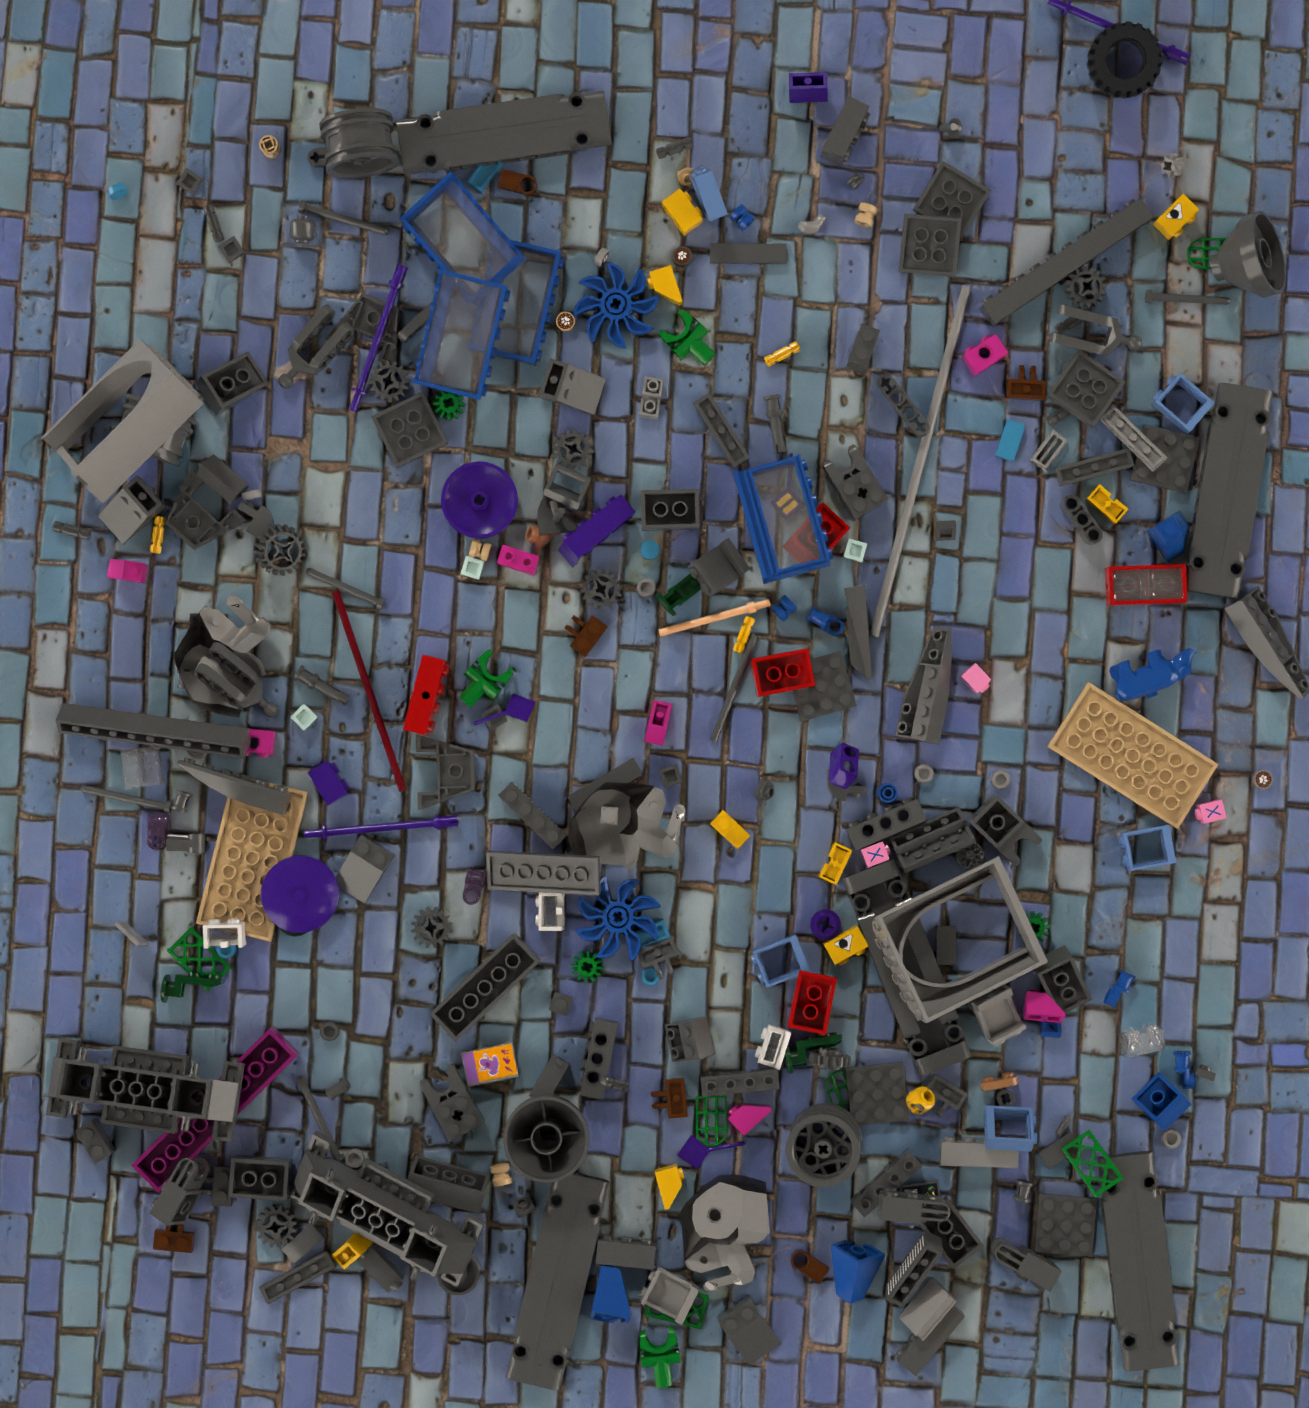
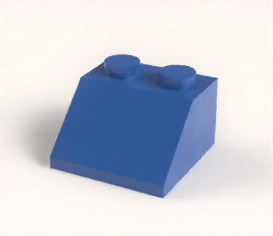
(1161, 1101)

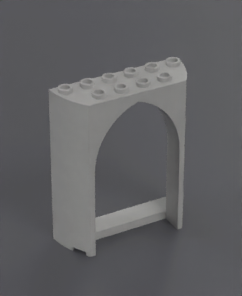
(154, 419)
(935, 999)

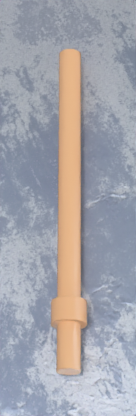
(751, 607)

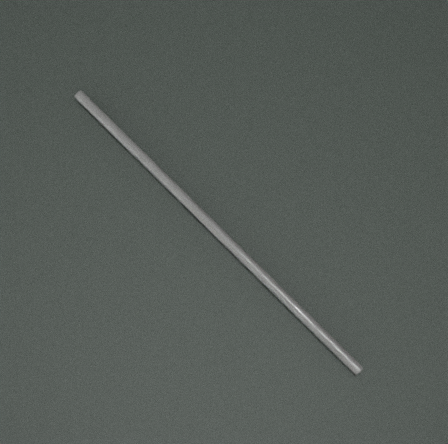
(920, 461)

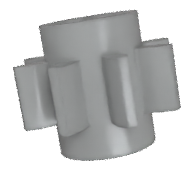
(1172, 165)

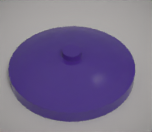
(479, 500)
(299, 894)

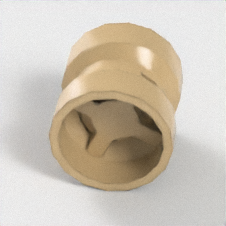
(271, 150)
(866, 215)
(476, 547)
(501, 1174)

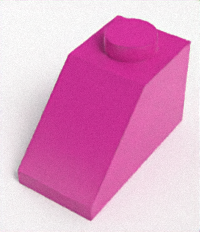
(127, 571)
(658, 722)
(1041, 1007)
(747, 1116)

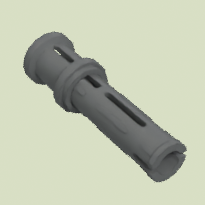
(774, 414)
(313, 681)

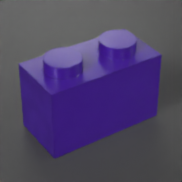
(808, 87)
(328, 782)

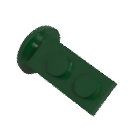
(679, 594)
(177, 988)
(799, 1059)

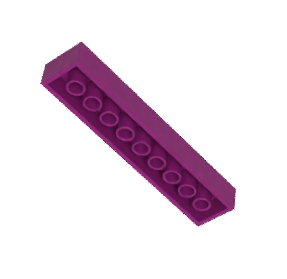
(262, 1065)

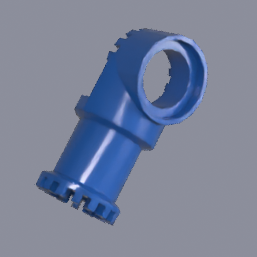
(824, 621)
(1122, 985)
(1183, 1066)

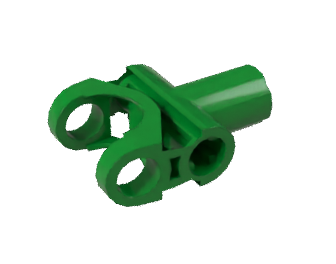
(689, 341)
(482, 681)
(660, 1357)

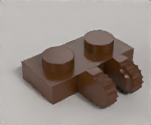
(1026, 389)
(588, 635)
(675, 1096)
(173, 1240)

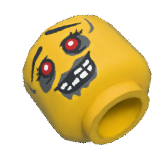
(920, 1100)

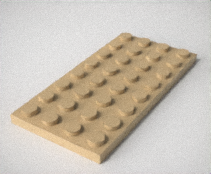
(1132, 755)
(244, 852)

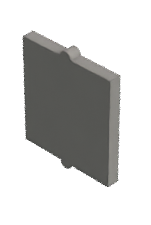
(131, 933)

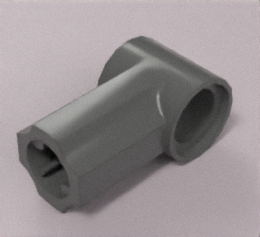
(191, 843)

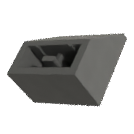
(689, 1039)

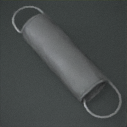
(1064, 1124)

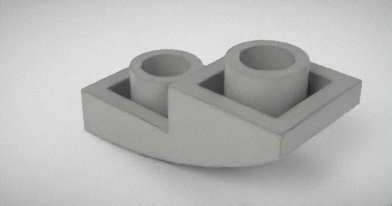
(651, 398)

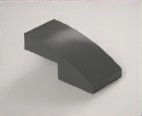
(303, 1242)

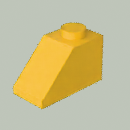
(665, 284)
(730, 829)
(669, 1183)
(351, 1250)

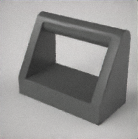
(565, 495)

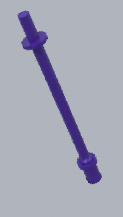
(1169, 52)
(396, 285)
(437, 822)

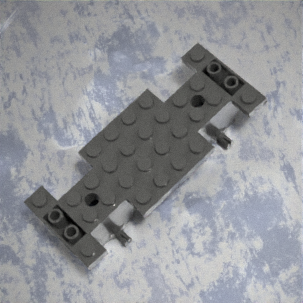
(144, 1089)
(385, 1211)

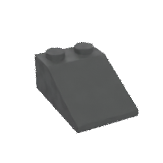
(231, 383)
(363, 868)
(1063, 980)
(748, 1330)

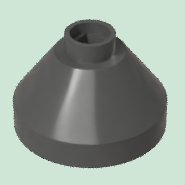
(1252, 257)
(546, 1159)

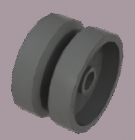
(469, 1279)

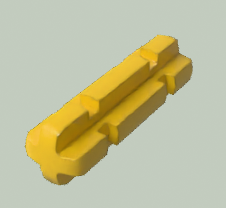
(782, 354)
(157, 535)
(744, 634)

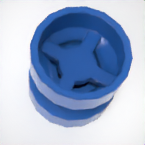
(741, 217)
(786, 605)
(887, 792)

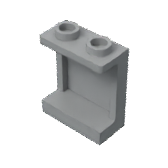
(997, 1015)
(669, 1294)

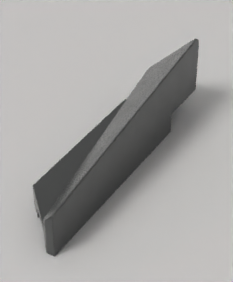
(858, 630)

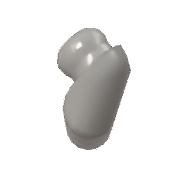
(810, 227)

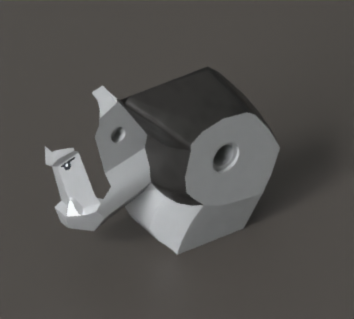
(213, 627)
(623, 820)
(720, 1223)

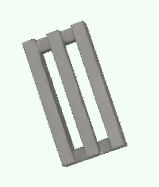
(1039, 462)

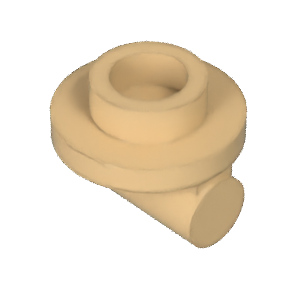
(683, 176)

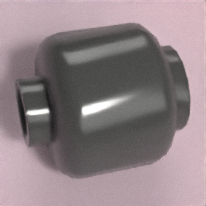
(302, 229)

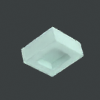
(855, 550)
(472, 567)
(304, 717)

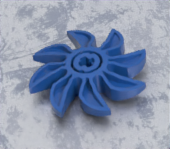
(607, 301)
(627, 915)

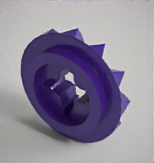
(828, 933)

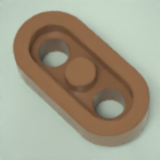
(1006, 1080)

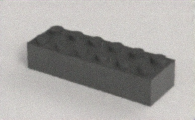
(485, 986)

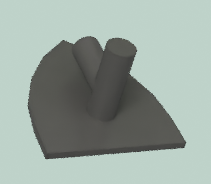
(554, 517)

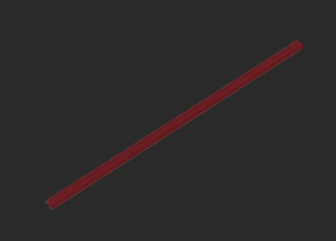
(369, 691)

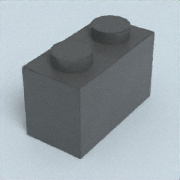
(95, 1140)

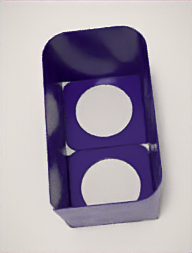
(837, 757)

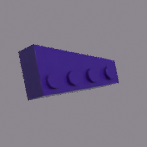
(596, 529)

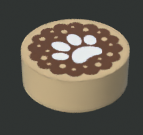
(565, 321)

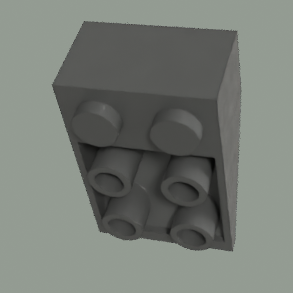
(571, 387)
(131, 509)

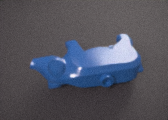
(1151, 677)

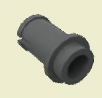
(338, 1088)

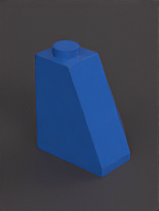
(1170, 536)
(854, 1269)
(610, 1297)

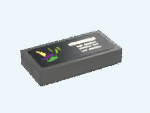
(926, 1187)

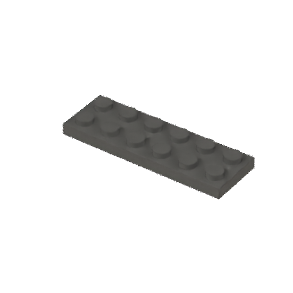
(543, 872)

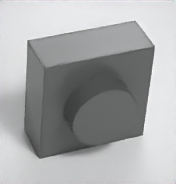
(189, 181)
(231, 249)
(945, 530)
(496, 721)
(670, 776)
(560, 1003)
(1204, 1071)

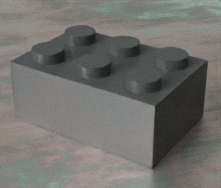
(845, 131)
(670, 509)
(260, 1177)
(957, 1237)

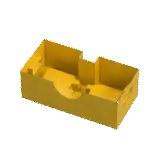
(1106, 505)
(836, 864)

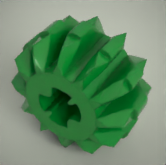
(450, 410)
(1040, 922)
(590, 960)

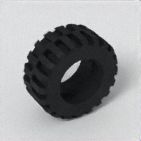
(1143, 41)

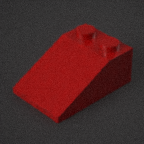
(832, 524)
(782, 672)
(812, 1002)

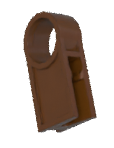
(512, 182)
(813, 1268)

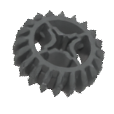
(285, 544)

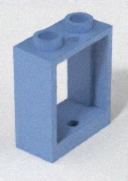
(707, 193)
(1206, 402)
(1166, 843)
(797, 951)
(1006, 1113)

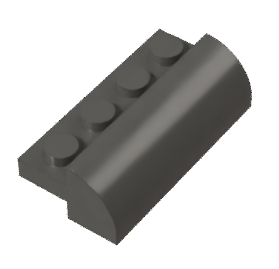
(932, 840)

